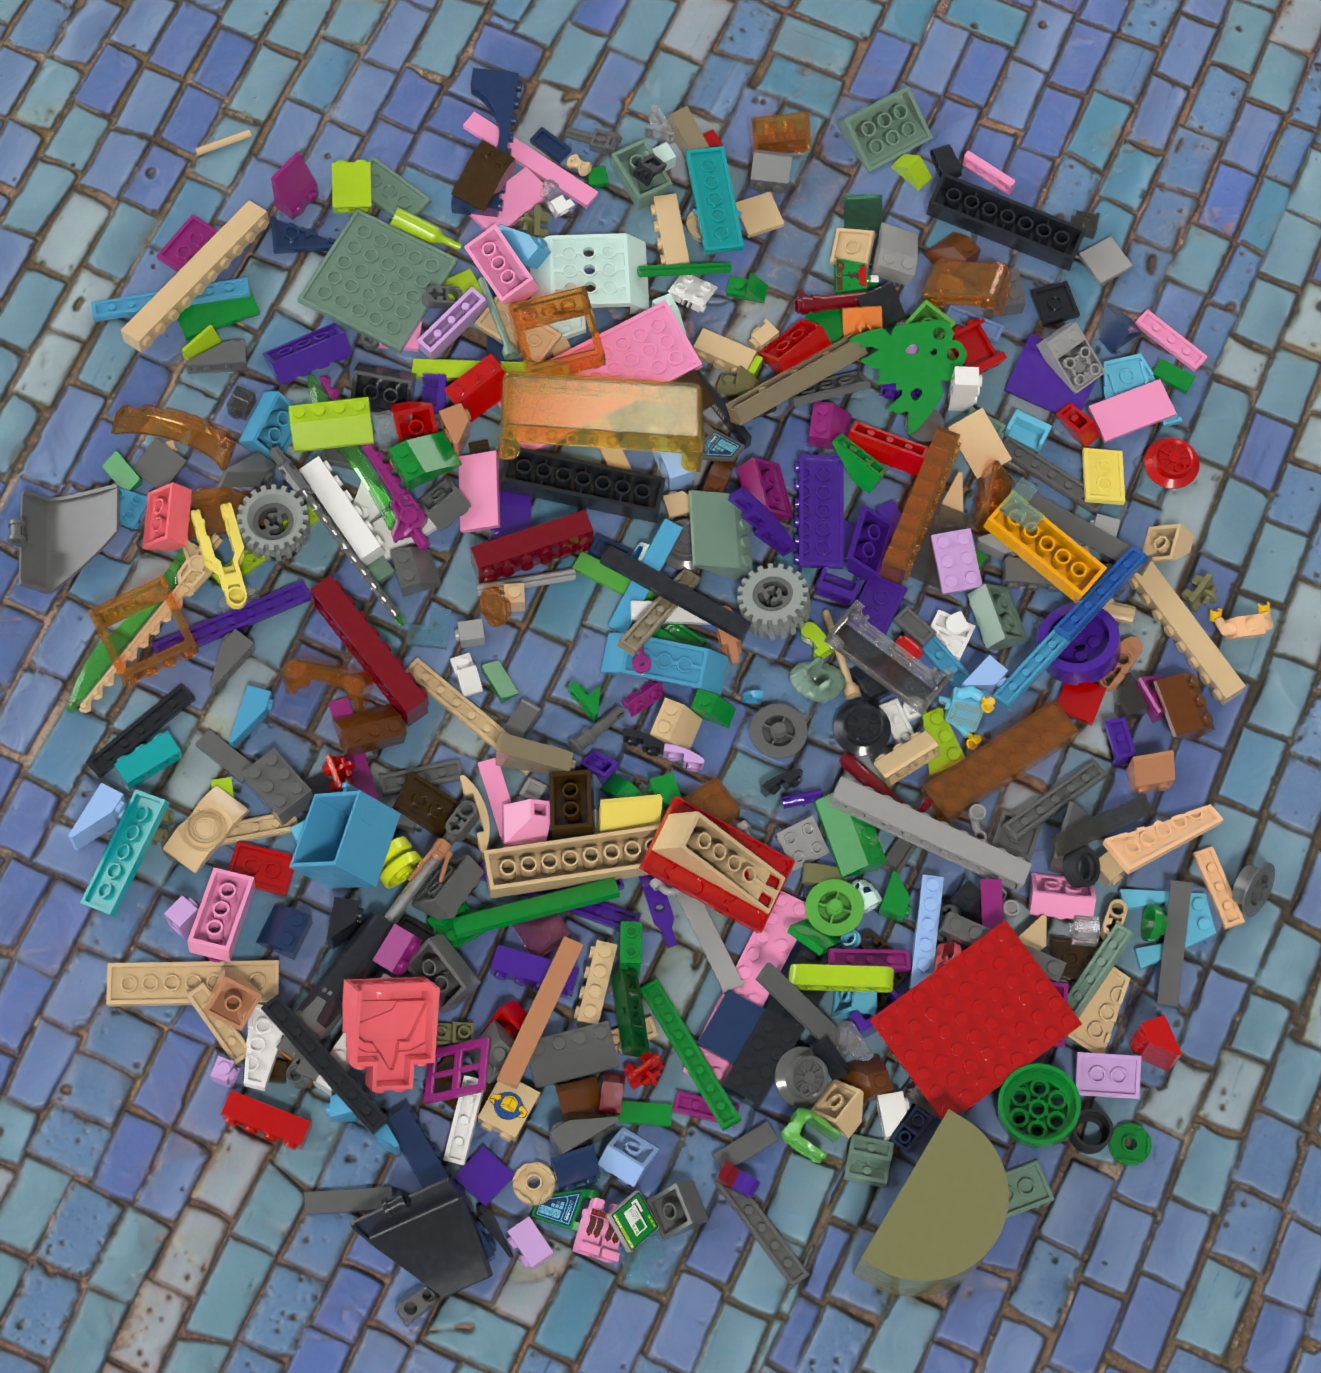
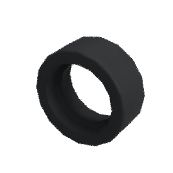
(1071, 866)

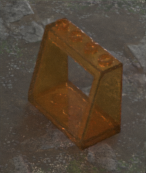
(550, 310)
(131, 604)

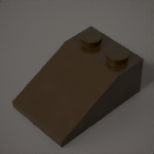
(484, 176)

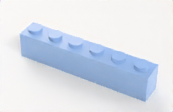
(926, 929)

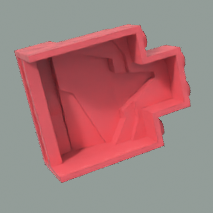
(390, 1028)

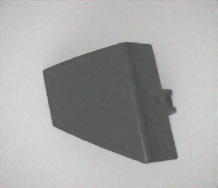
(62, 534)

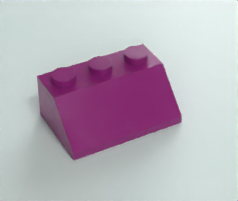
(766, 484)

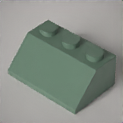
(624, 165)
(997, 617)

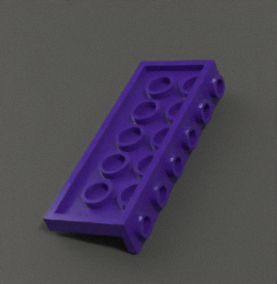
(819, 512)

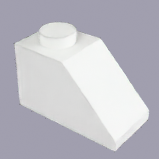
(891, 1112)

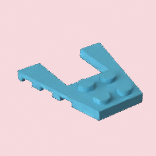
(1127, 374)
(1199, 925)

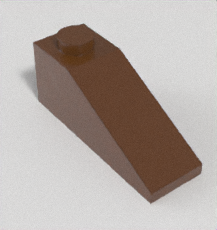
(719, 476)

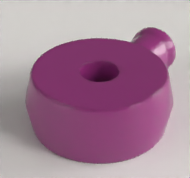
(641, 658)

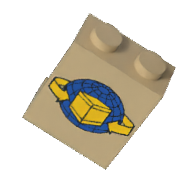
(508, 1110)

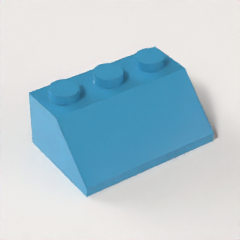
(268, 425)

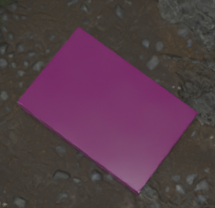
(186, 243)

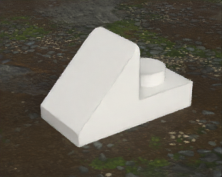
(466, 675)

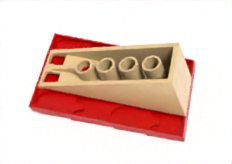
(717, 864)

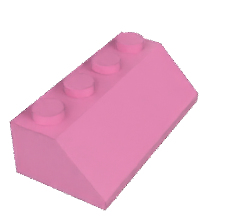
(501, 266)

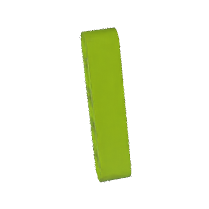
(842, 978)

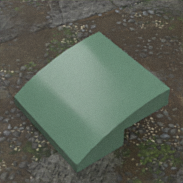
(868, 1160)

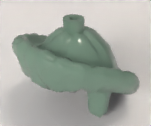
(817, 680)

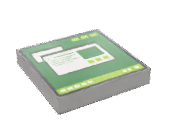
(632, 1221)

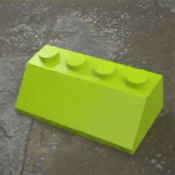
(331, 424)

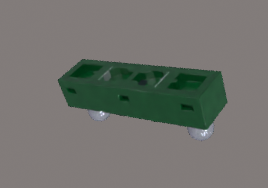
(629, 1013)

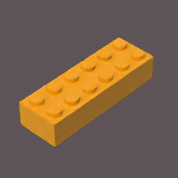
(1049, 553)

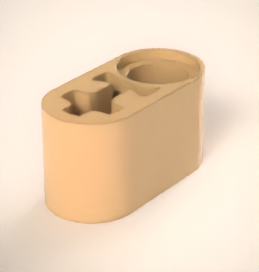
(1110, 917)

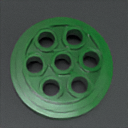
(1056, 1085)

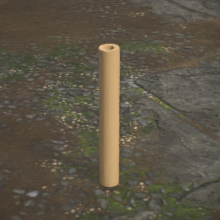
(223, 142)

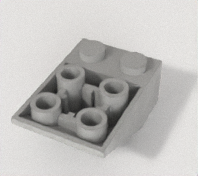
(1071, 357)

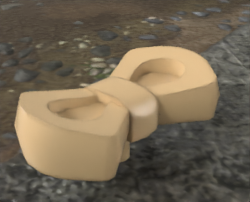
(583, 167)

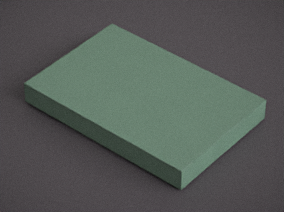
(1027, 1188)

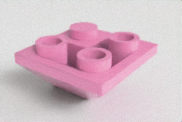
(526, 822)

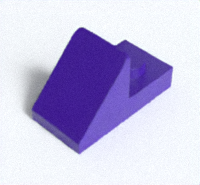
(600, 765)

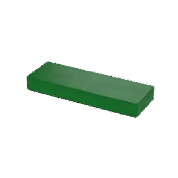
(645, 1114)

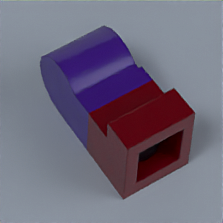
(738, 1180)

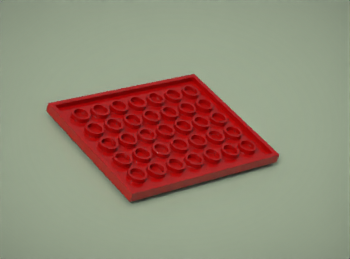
(975, 1021)

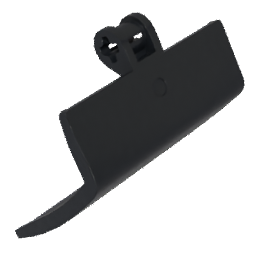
(429, 1237)

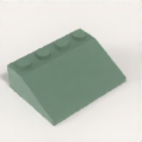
(885, 129)
(719, 535)

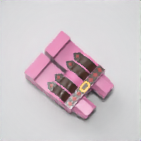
(596, 1235)

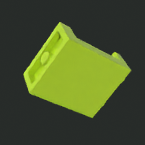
(351, 186)

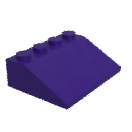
(1039, 384)

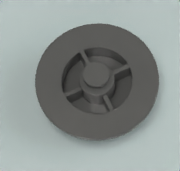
(682, 552)
(778, 731)
(1253, 887)
(801, 1077)

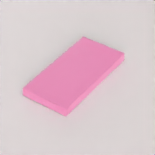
(520, 197)
(1132, 410)
(481, 487)

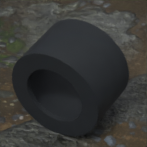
(1104, 1123)

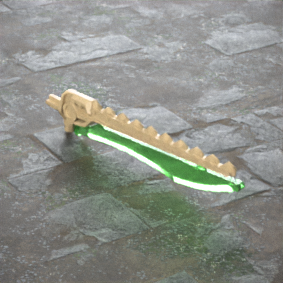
(191, 577)

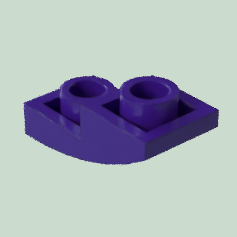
(889, 391)

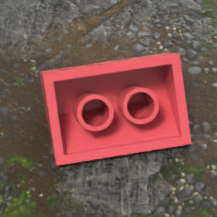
(167, 518)

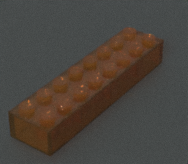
(921, 506)
(999, 762)

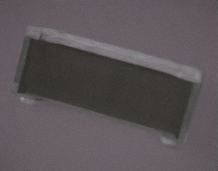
(886, 660)

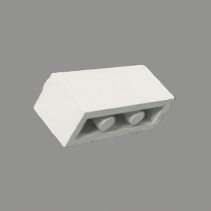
(964, 388)

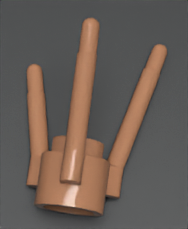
(439, 850)

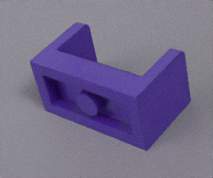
(434, 391)
(837, 588)
(1120, 741)

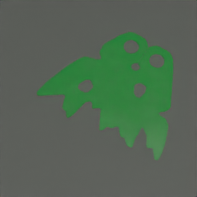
(913, 370)

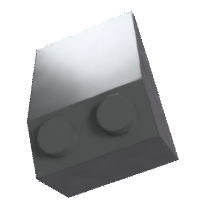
(581, 1133)

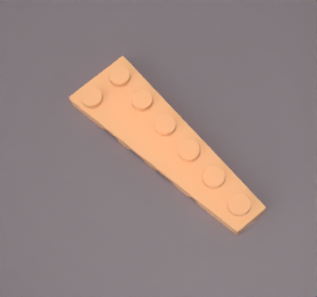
(1149, 843)

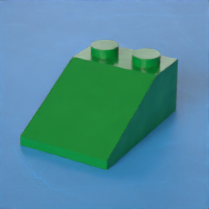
(423, 459)

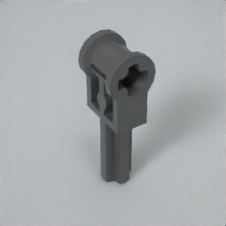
(600, 141)

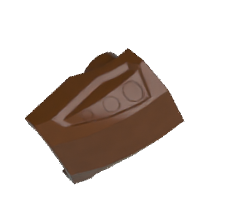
(580, 1099)

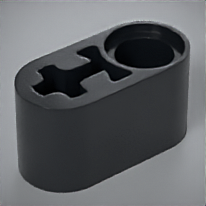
(945, 161)

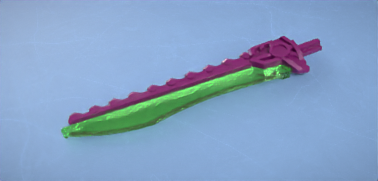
(406, 510)

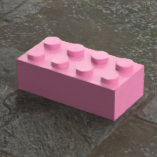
(221, 914)

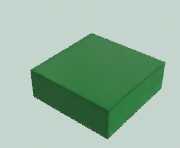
(598, 177)

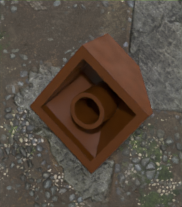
(954, 248)
(870, 1077)

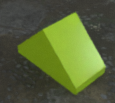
(912, 170)

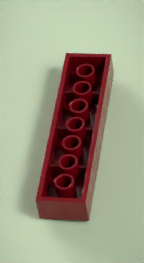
(369, 650)

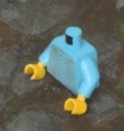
(965, 710)

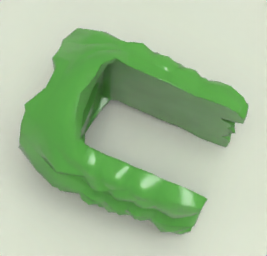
(792, 1136)

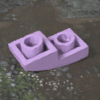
(691, 760)

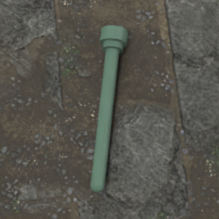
(509, 350)

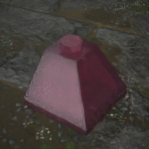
(542, 934)

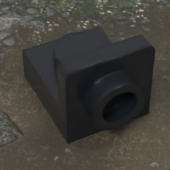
(648, 168)

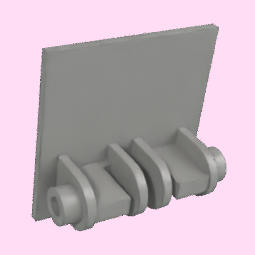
(802, 842)

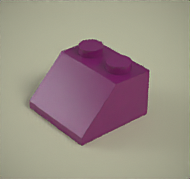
(827, 424)
(397, 950)

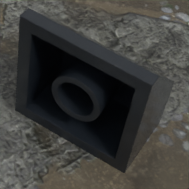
(344, 921)

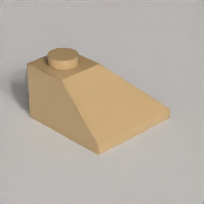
(1168, 542)
(841, 1107)

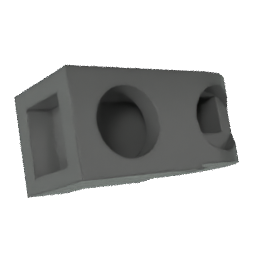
(416, 1305)

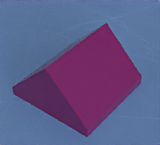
(1150, 695)

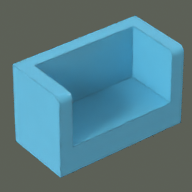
(1028, 430)

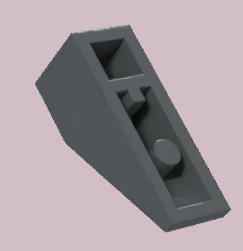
(222, 358)
(249, 472)
(232, 655)

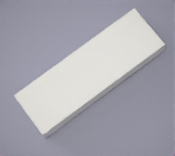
(900, 726)

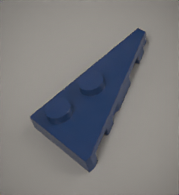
(292, 239)

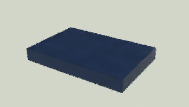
(730, 1027)

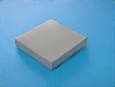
(1105, 261)

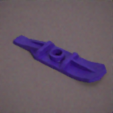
(663, 919)

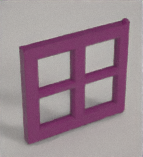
(458, 1069)

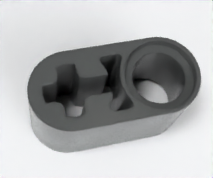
(443, 301)
(523, 718)

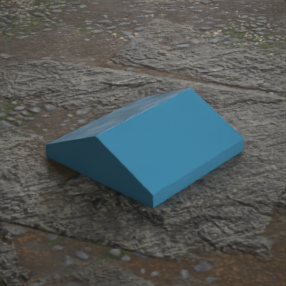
(387, 1140)

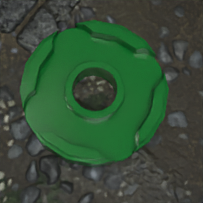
(1121, 1153)

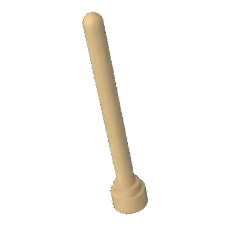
(851, 689)

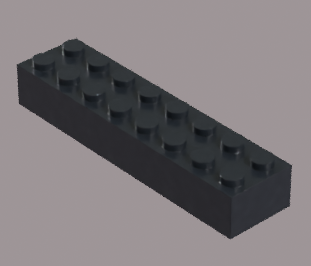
(1006, 221)
(583, 484)
(773, 1036)

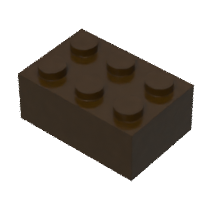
(571, 804)

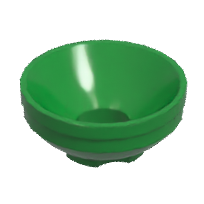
(1153, 923)

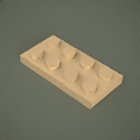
(539, 339)

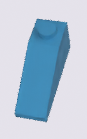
(529, 249)
(252, 712)

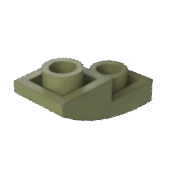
(817, 873)
(454, 1033)

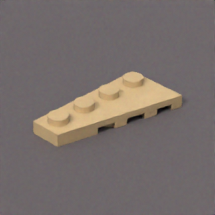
(1101, 1014)

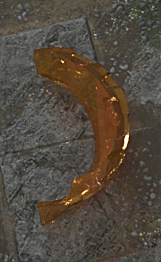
(176, 426)

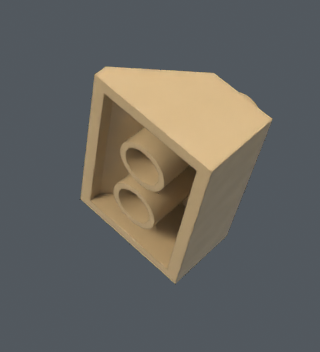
(906, 758)

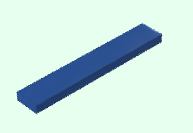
(1101, 593)

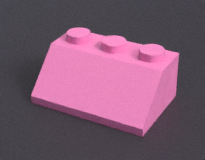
(1058, 899)

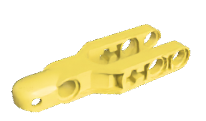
(231, 576)

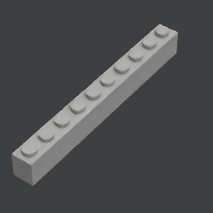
(929, 833)

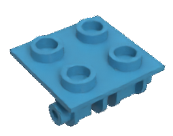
(131, 508)

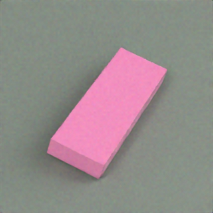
(988, 172)

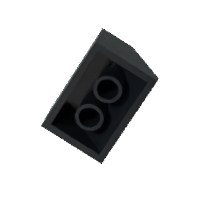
(382, 386)

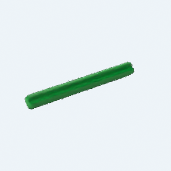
(684, 269)

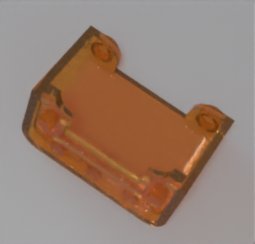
(968, 284)
(303, 669)

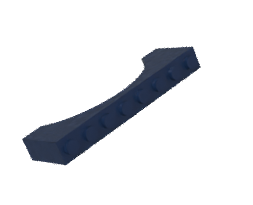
(499, 93)

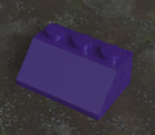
(868, 544)

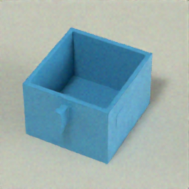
(345, 839)

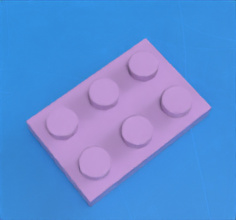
(956, 561)
(1108, 1075)

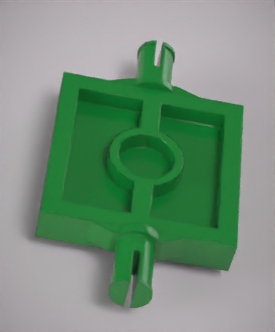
(445, 927)

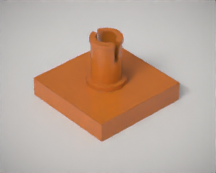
(861, 319)

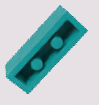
(148, 760)

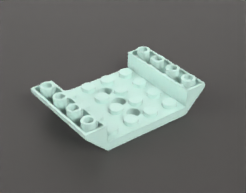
(615, 267)

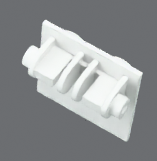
(692, 290)

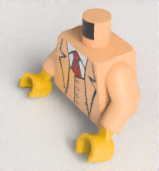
(1243, 626)

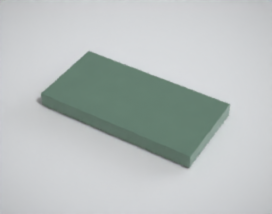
(393, 191)

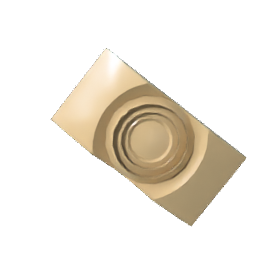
(205, 829)

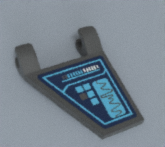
(719, 446)

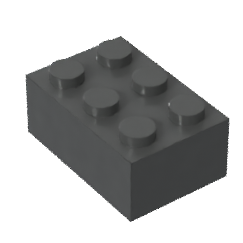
(278, 786)
(446, 969)

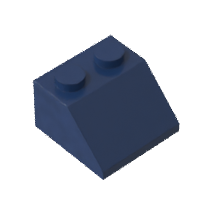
(285, 931)
(575, 1168)

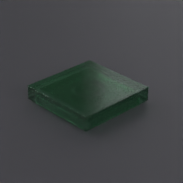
(862, 212)

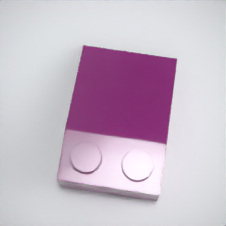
(294, 187)

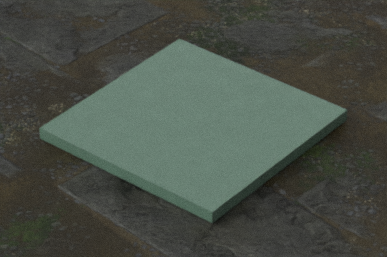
(377, 280)

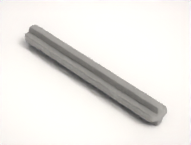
(532, 580)

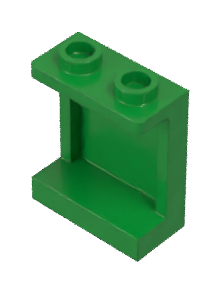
(630, 946)

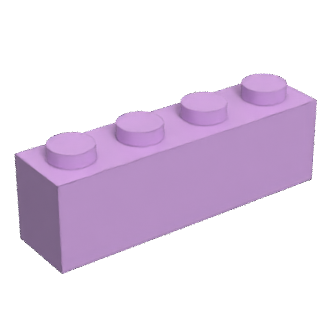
(452, 323)

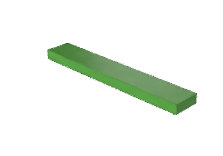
(595, 571)

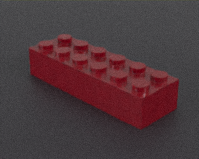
(532, 547)

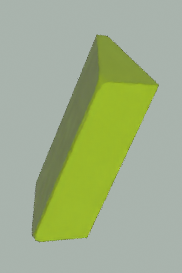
(201, 343)

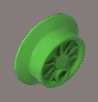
(834, 907)

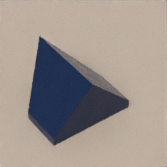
(1117, 329)

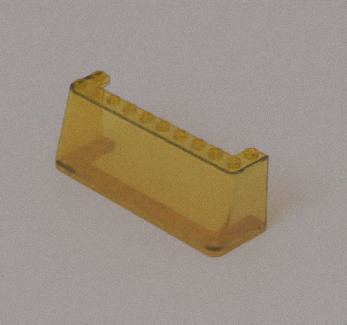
(601, 414)

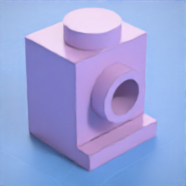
(225, 1072)

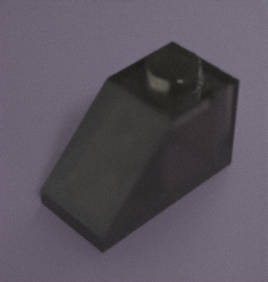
(1130, 700)

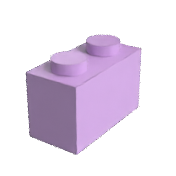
(182, 916)
(529, 1243)

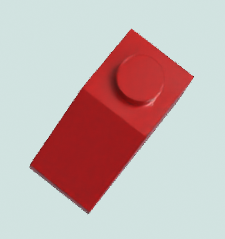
(1078, 424)

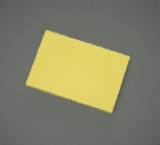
(1103, 476)
(629, 813)

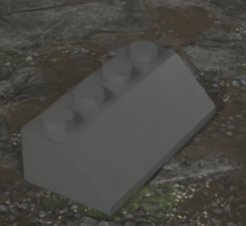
(573, 1054)

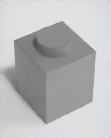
(470, 633)

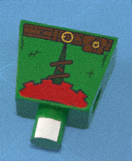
(852, 277)

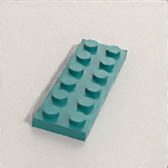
(714, 200)
(124, 853)

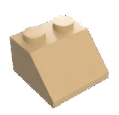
(676, 724)

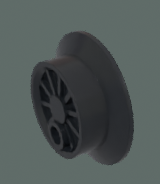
(862, 728)

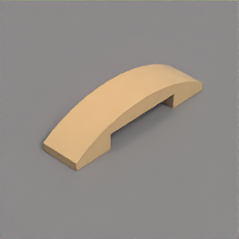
(471, 793)

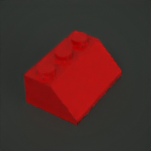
(795, 345)
(479, 387)
(1156, 1043)

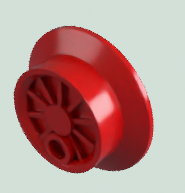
(1171, 463)

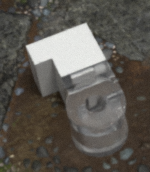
(554, 199)

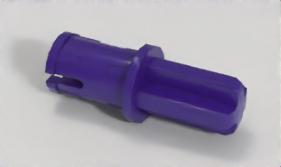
(801, 798)

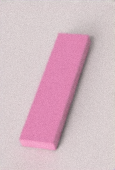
(1171, 340)

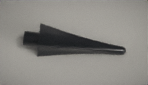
(488, 1221)

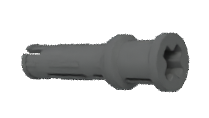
(590, 735)

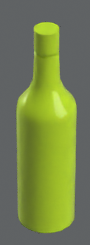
(421, 229)

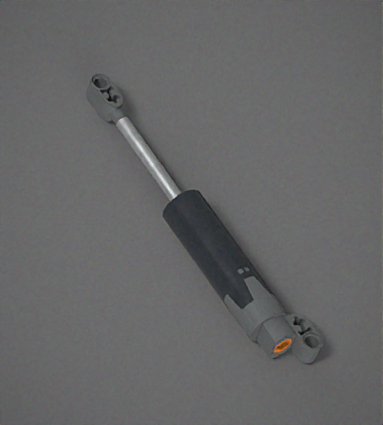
(323, 1004)

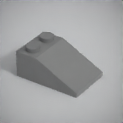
(895, 254)

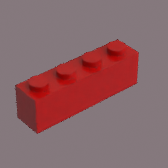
(889, 448)
(266, 1120)

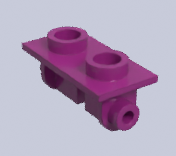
(649, 694)

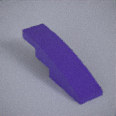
(767, 526)

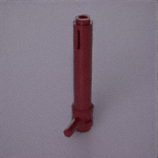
(817, 303)
(868, 778)

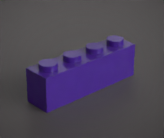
(526, 969)

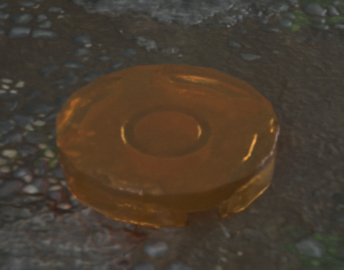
(495, 606)

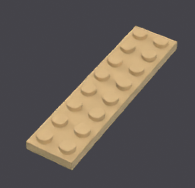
(171, 981)

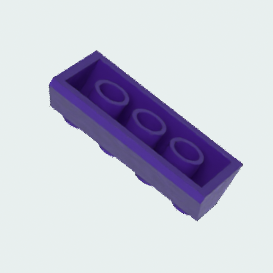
(307, 353)

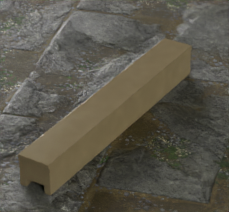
(794, 380)

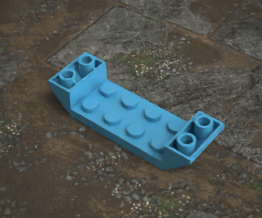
(671, 663)

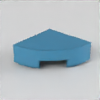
(752, 697)

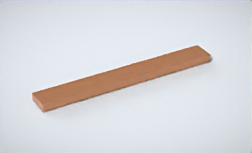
(540, 1013)

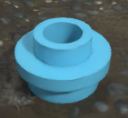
(846, 939)

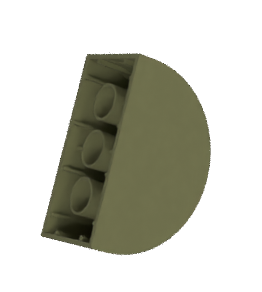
(942, 1215)

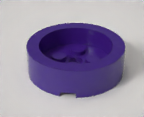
(1100, 653)

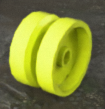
(399, 863)

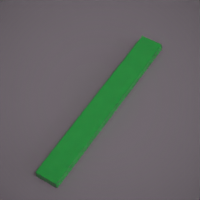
(535, 907)
(690, 1055)

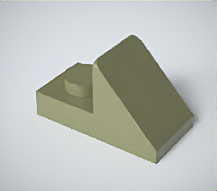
(737, 384)

